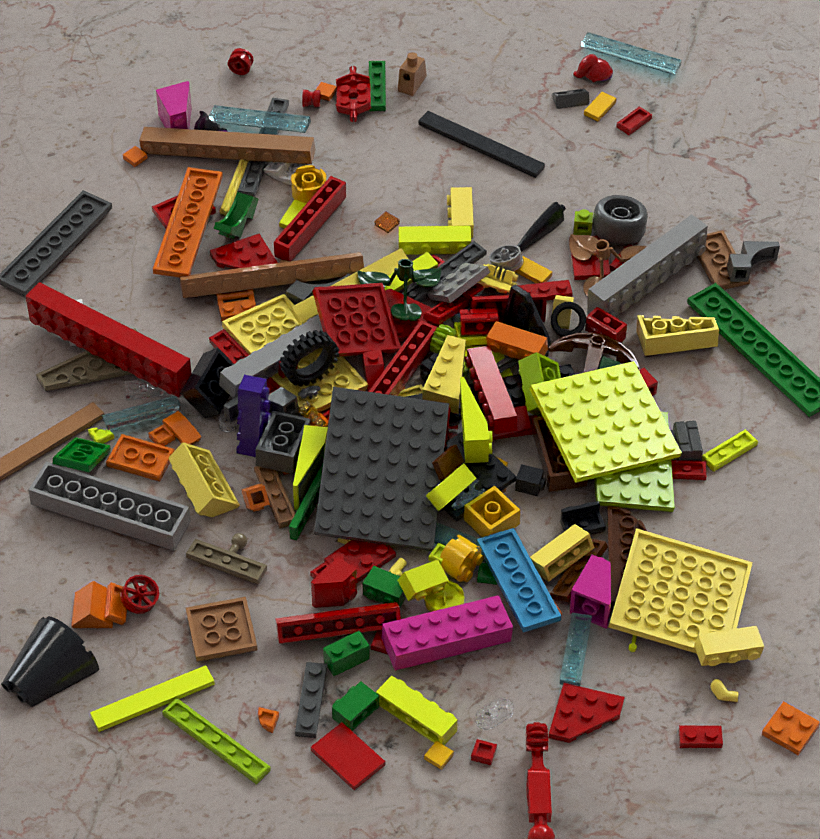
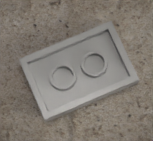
(458, 282)

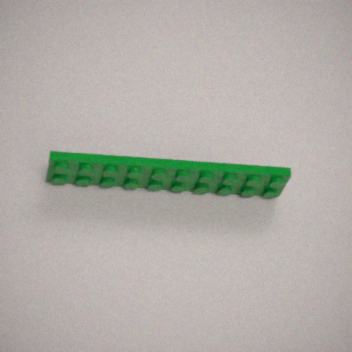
(760, 347)

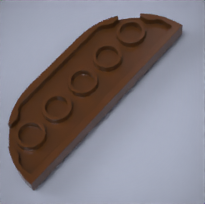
(621, 532)

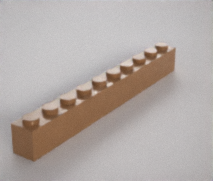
(227, 145)
(270, 275)

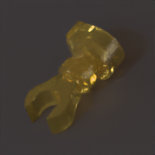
(310, 411)

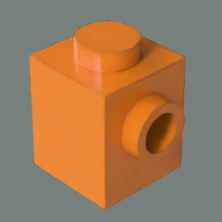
(255, 497)

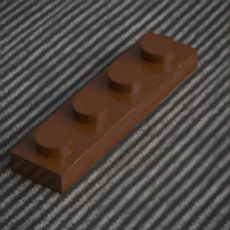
(563, 588)

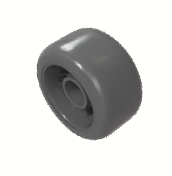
(620, 220)

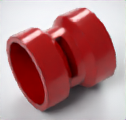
(311, 98)

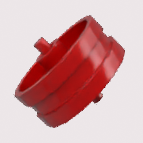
(139, 594)

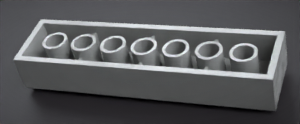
(649, 267)
(110, 505)

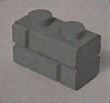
(688, 439)

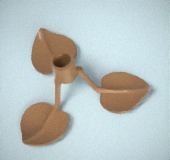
(585, 246)

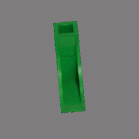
(234, 222)

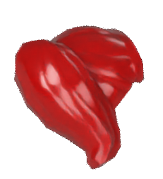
(594, 69)

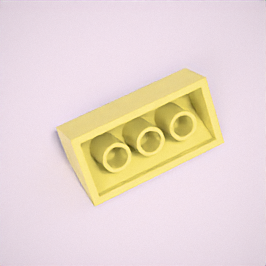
(203, 480)

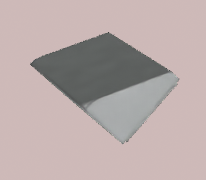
(571, 98)

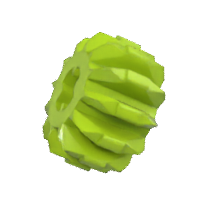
(440, 336)

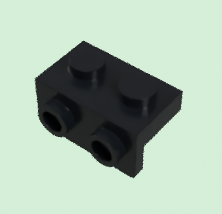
(585, 516)

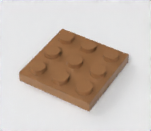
(221, 629)

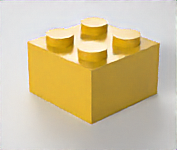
(491, 513)

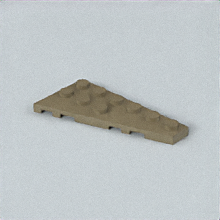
(79, 370)

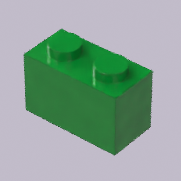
(383, 587)
(346, 653)
(355, 706)

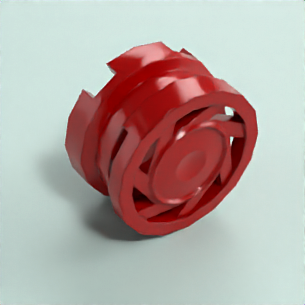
(239, 61)

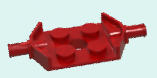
(353, 86)

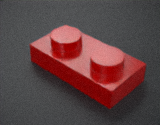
(700, 736)

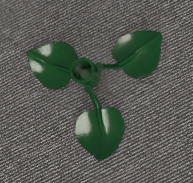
(425, 278)

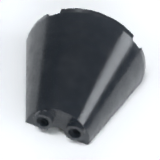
(49, 663)

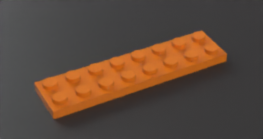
(187, 222)

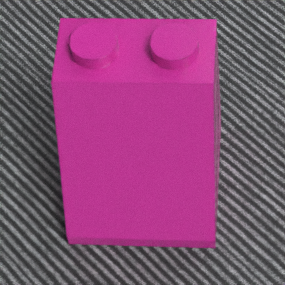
(175, 105)
(593, 591)

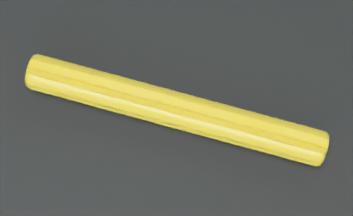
(233, 188)

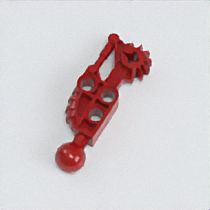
(538, 783)

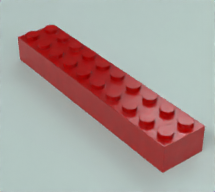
(108, 339)

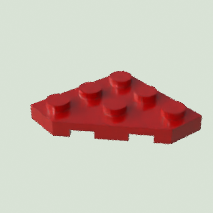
(243, 253)
(405, 328)
(583, 711)

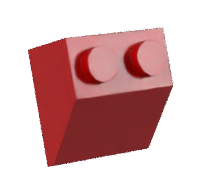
(334, 585)

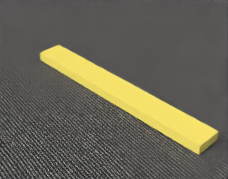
(307, 308)

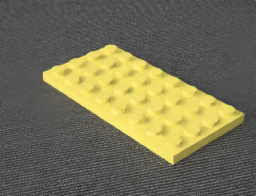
(267, 323)

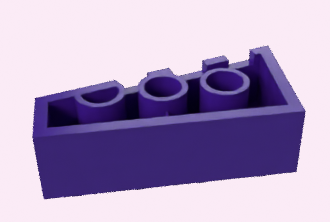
(252, 414)

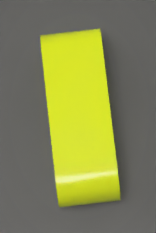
(451, 487)

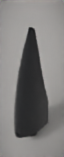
(546, 223)

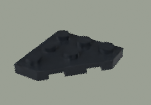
(523, 313)

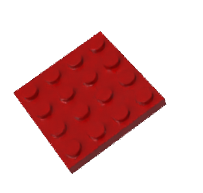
(357, 318)

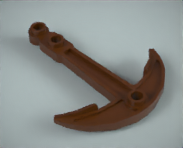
(596, 345)

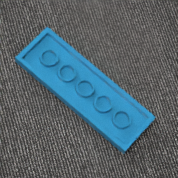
(519, 580)

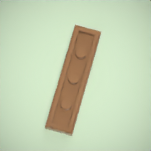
(277, 496)

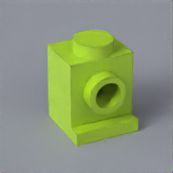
(583, 219)

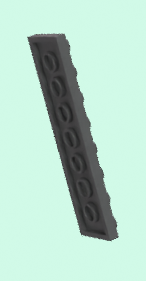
(54, 243)

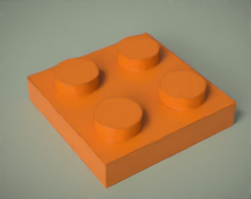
(790, 728)

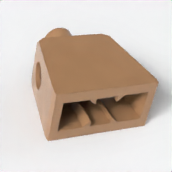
(411, 74)

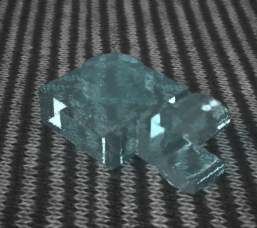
(463, 498)

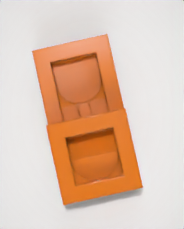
(182, 428)

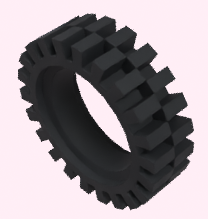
(300, 349)

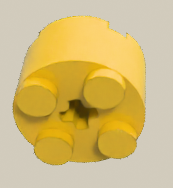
(306, 182)
(461, 558)

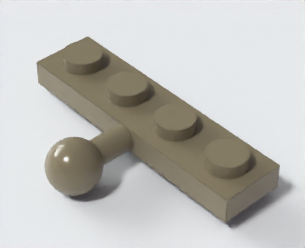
(228, 560)

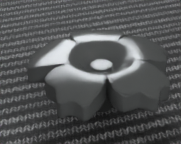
(309, 391)

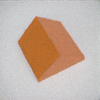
(90, 607)

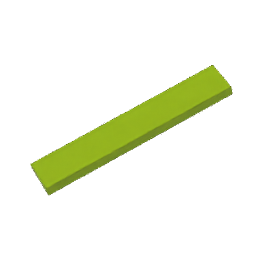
(216, 741)

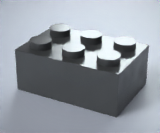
(281, 442)

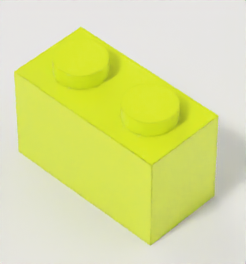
(423, 580)

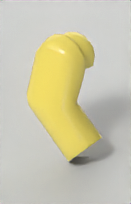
(398, 567)
(722, 693)

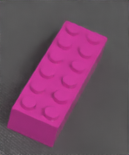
(446, 632)

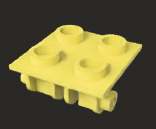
(500, 284)

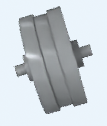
(507, 257)

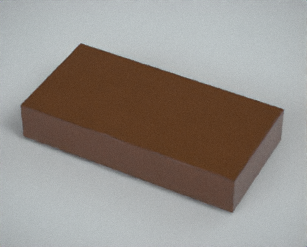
(448, 462)

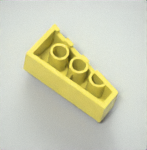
(676, 334)
(444, 378)

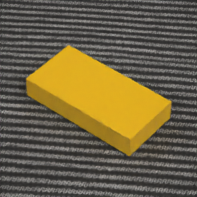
(600, 106)
(534, 271)

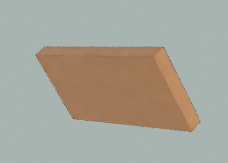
(715, 260)

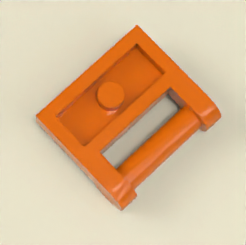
(233, 308)

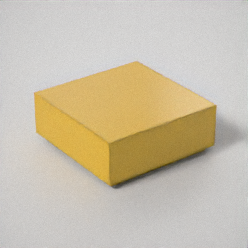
(438, 755)

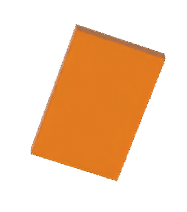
(140, 457)

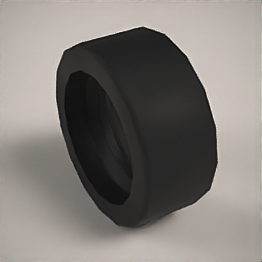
(568, 305)

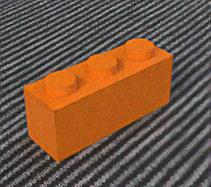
(515, 341)

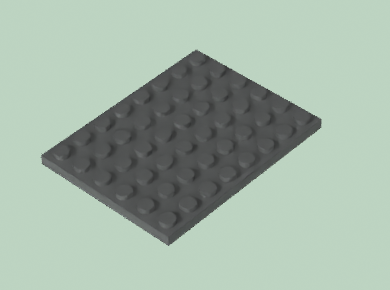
(381, 469)

